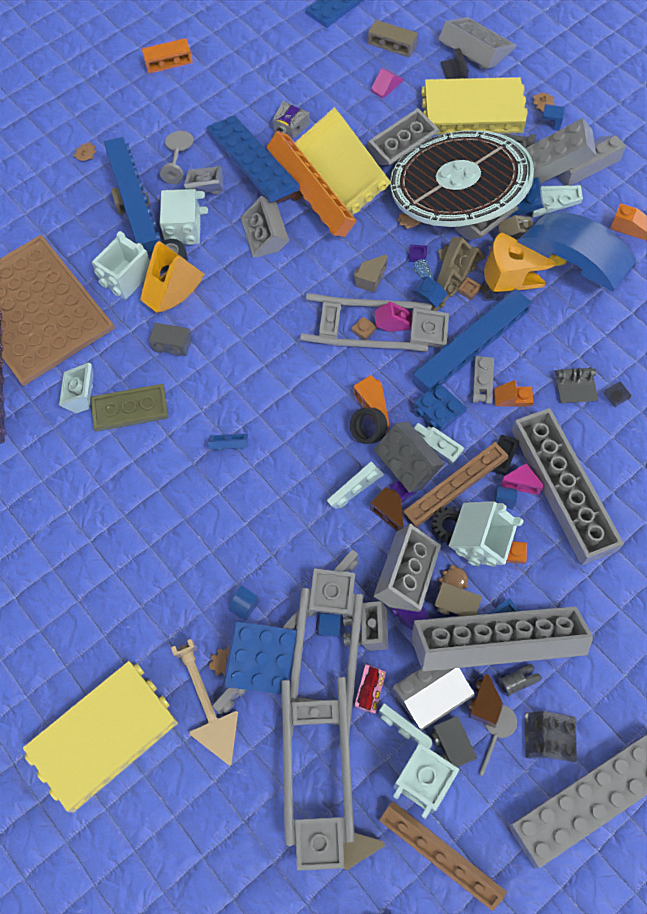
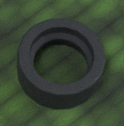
(380, 425)

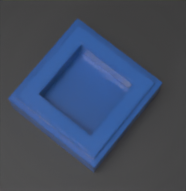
(329, 625)

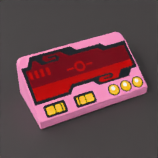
(370, 689)

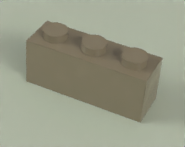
(392, 38)

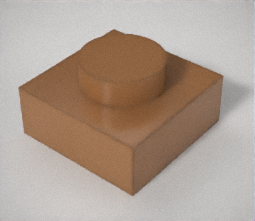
(364, 328)

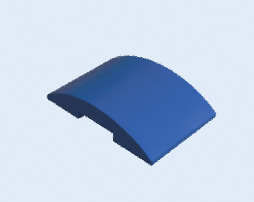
(583, 243)

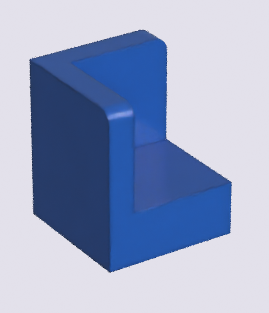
(555, 113)

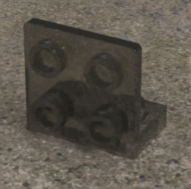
(550, 736)

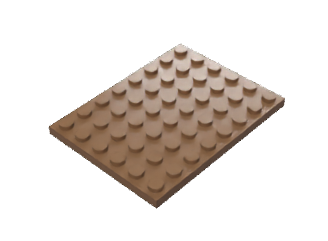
(44, 311)

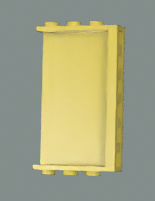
(475, 104)
(343, 161)
(99, 736)

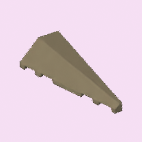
(457, 264)

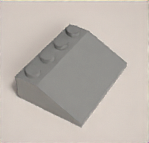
(476, 41)

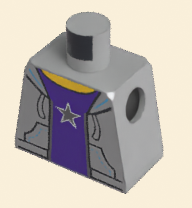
(290, 120)

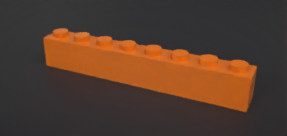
(312, 185)

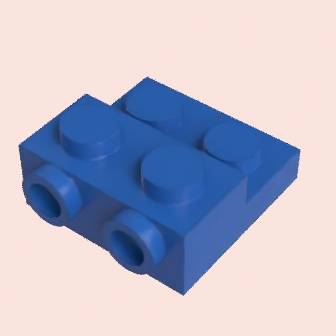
(439, 408)

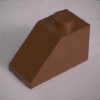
(388, 507)

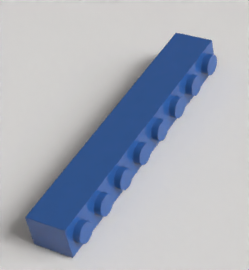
(131, 195)
(471, 342)

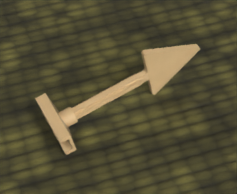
(218, 733)

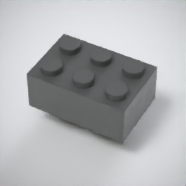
(409, 456)

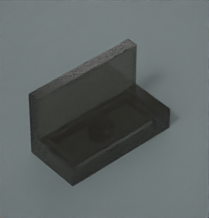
(456, 67)

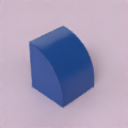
(506, 495)
(243, 603)

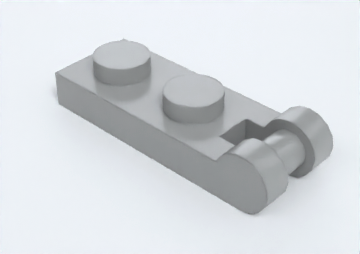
(483, 379)

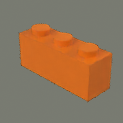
(167, 55)

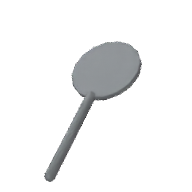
(505, 727)

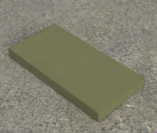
(129, 407)

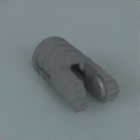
(516, 680)

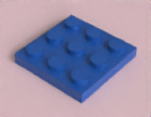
(259, 657)

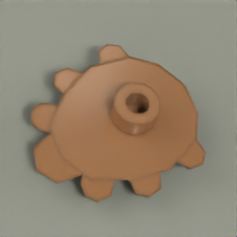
(542, 99)
(85, 152)
(407, 221)
(455, 577)
(219, 662)

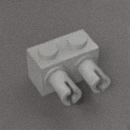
(374, 627)

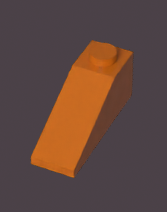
(630, 222)
(370, 395)

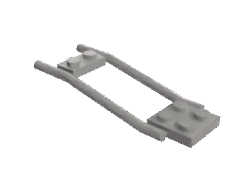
(427, 326)
(334, 595)
(317, 840)

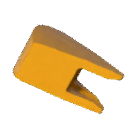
(512, 266)
(174, 285)

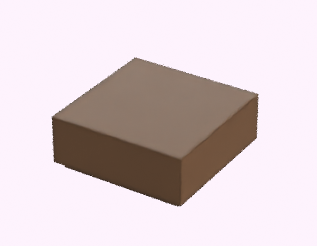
(469, 288)

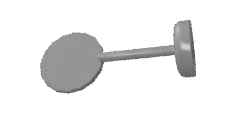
(176, 142)

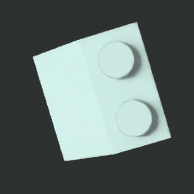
(77, 388)

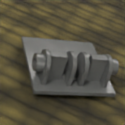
(576, 385)

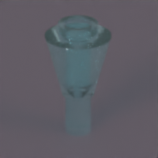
(422, 268)

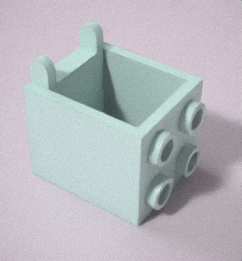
(181, 215)
(122, 266)
(484, 533)
(426, 779)

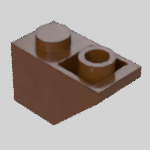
(487, 704)

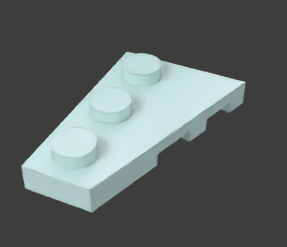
(558, 198)
(354, 486)

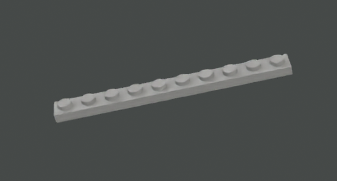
(225, 702)

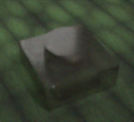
(617, 394)

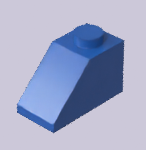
(430, 291)

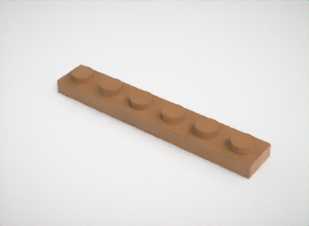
(455, 484)
(443, 856)

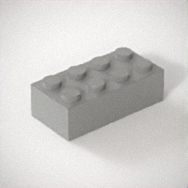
(562, 150)

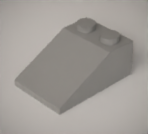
(205, 180)

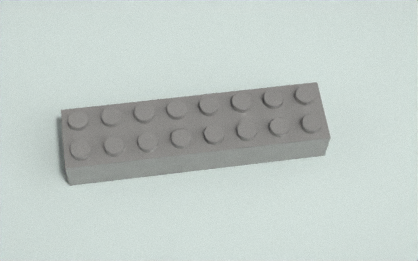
(567, 487)
(500, 638)
(583, 805)

